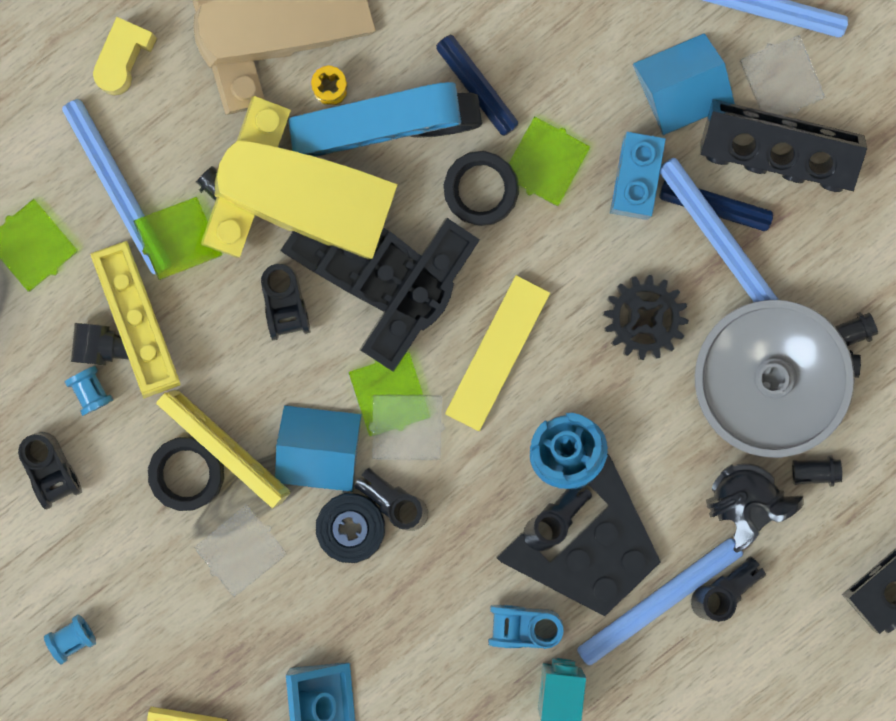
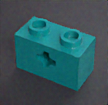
(561, 691)

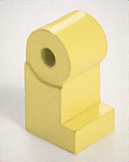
(119, 55)

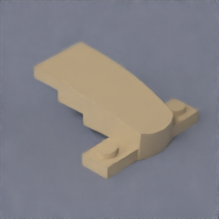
(243, 31)

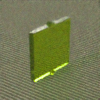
(547, 161)
(175, 237)
(33, 245)
(382, 381)

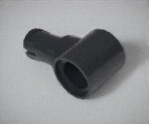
(96, 344)
(391, 500)
(558, 517)
(728, 590)

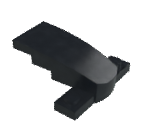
(397, 281)

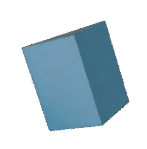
(684, 82)
(317, 448)
(320, 693)

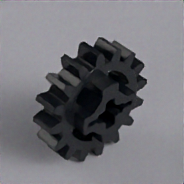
(657, 331)

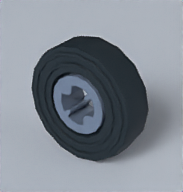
(337, 544)

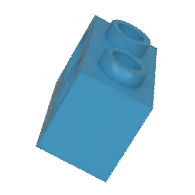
(637, 175)

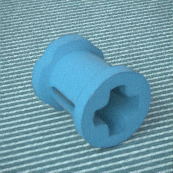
(88, 390)
(70, 639)

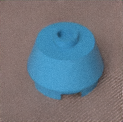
(568, 451)

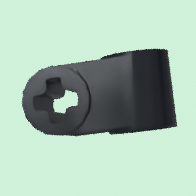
(284, 304)
(48, 472)

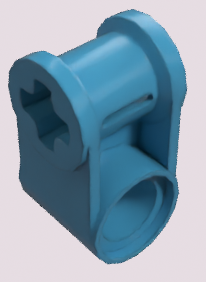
(522, 627)

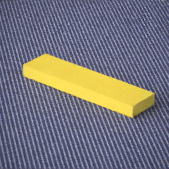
(135, 319)
(497, 353)
(223, 448)

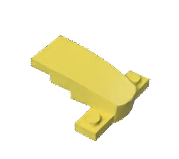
(292, 191)

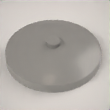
(774, 378)

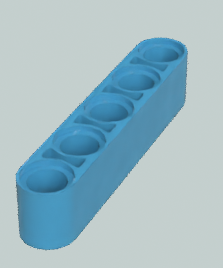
(376, 120)

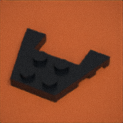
(602, 559)

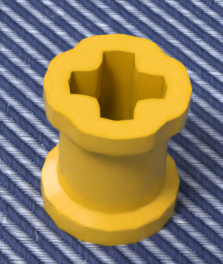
(331, 74)

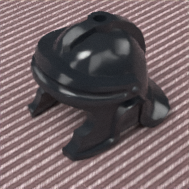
(750, 500)

